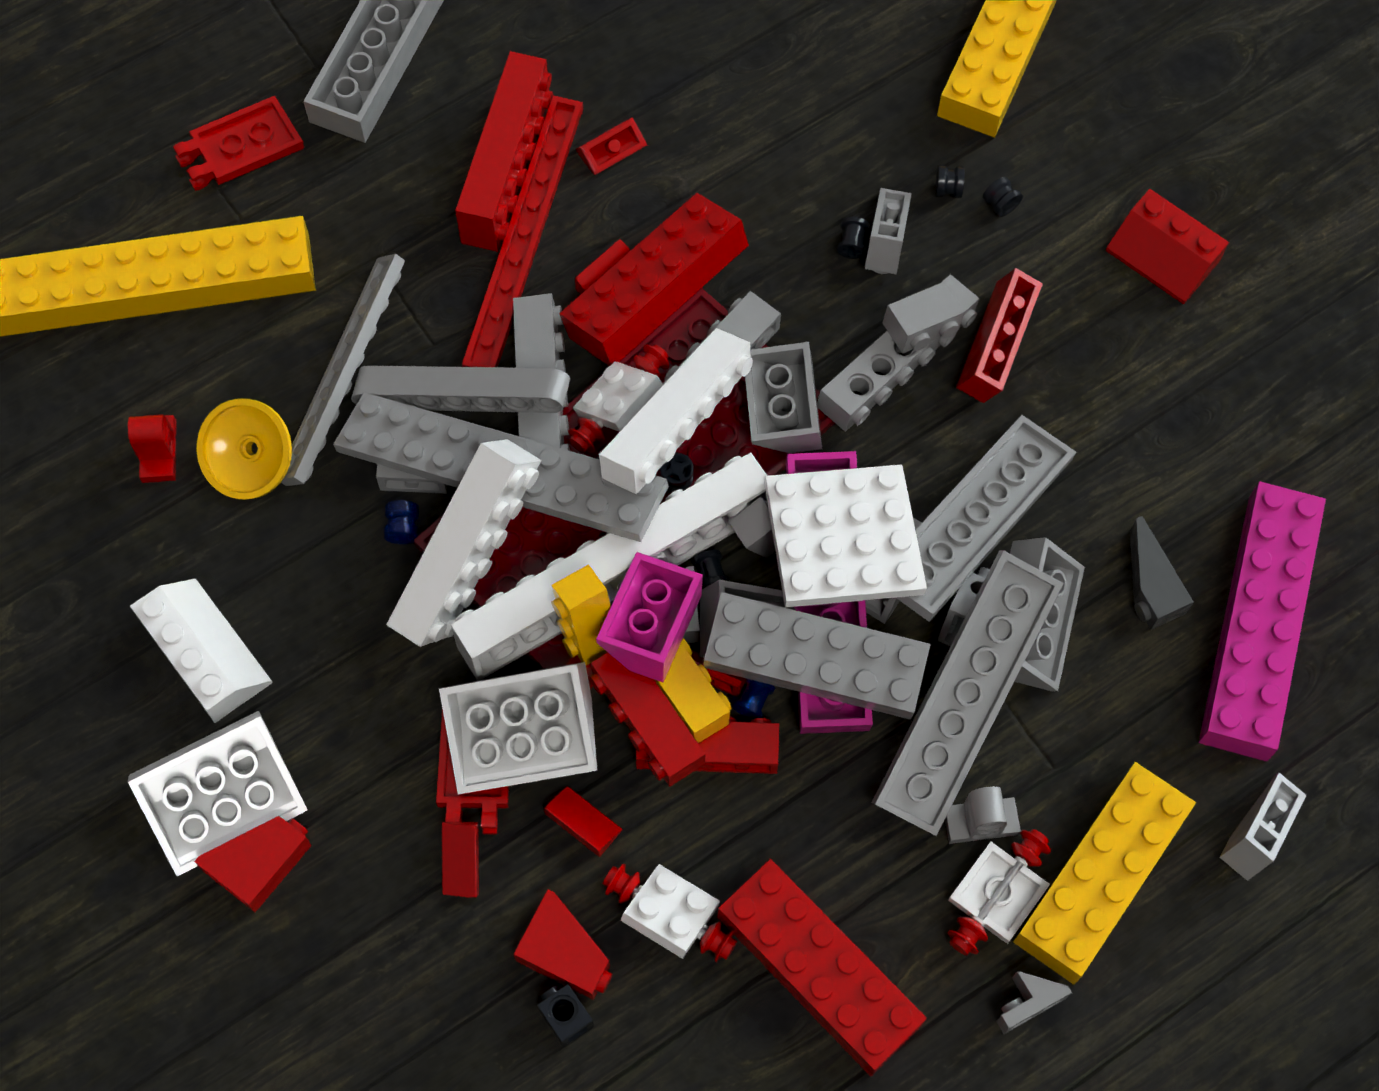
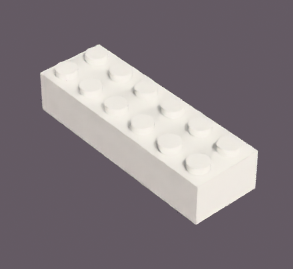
(464, 541)

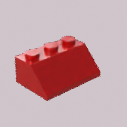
(1167, 246)

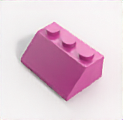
(650, 615)

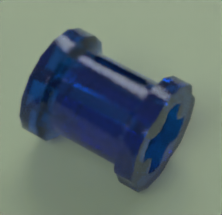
(753, 699)

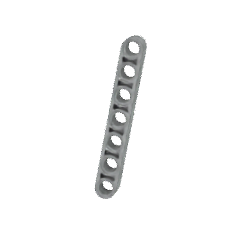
(467, 388)

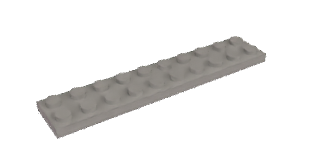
(444, 446)

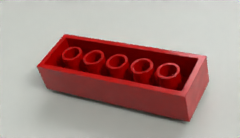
(504, 151)
(654, 279)
(821, 967)

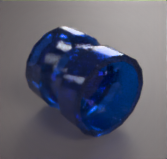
(401, 522)

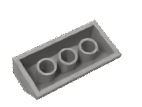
(1047, 655)

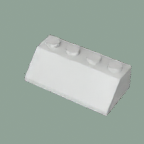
(201, 646)

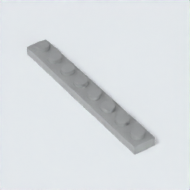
(342, 366)

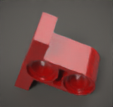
(155, 446)

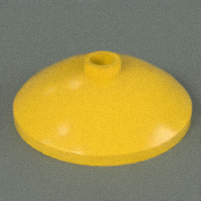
(227, 454)

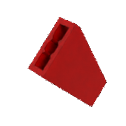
(256, 860)
(563, 949)

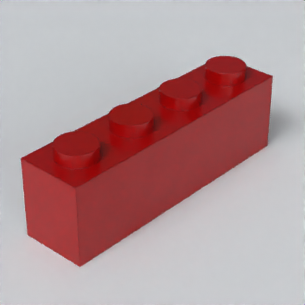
(999, 335)
(650, 718)
(737, 748)

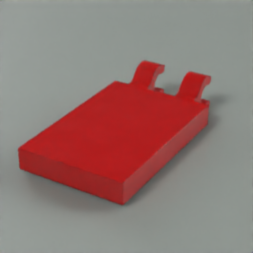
(239, 143)
(448, 796)

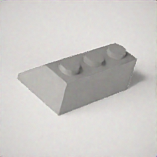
(783, 399)

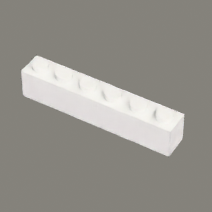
(675, 411)

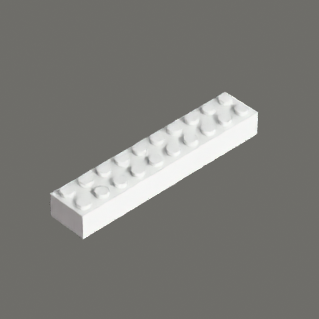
(680, 529)

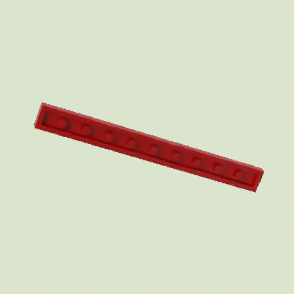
(523, 233)

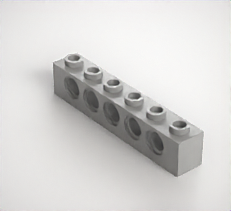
(848, 408)

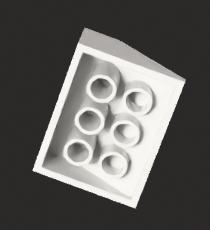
(520, 728)
(215, 791)

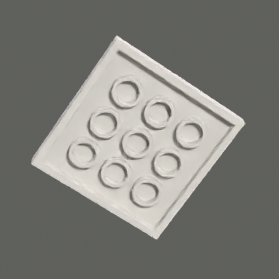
(844, 536)

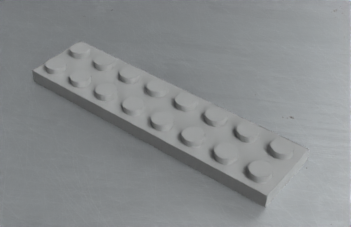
(984, 510)
(967, 692)

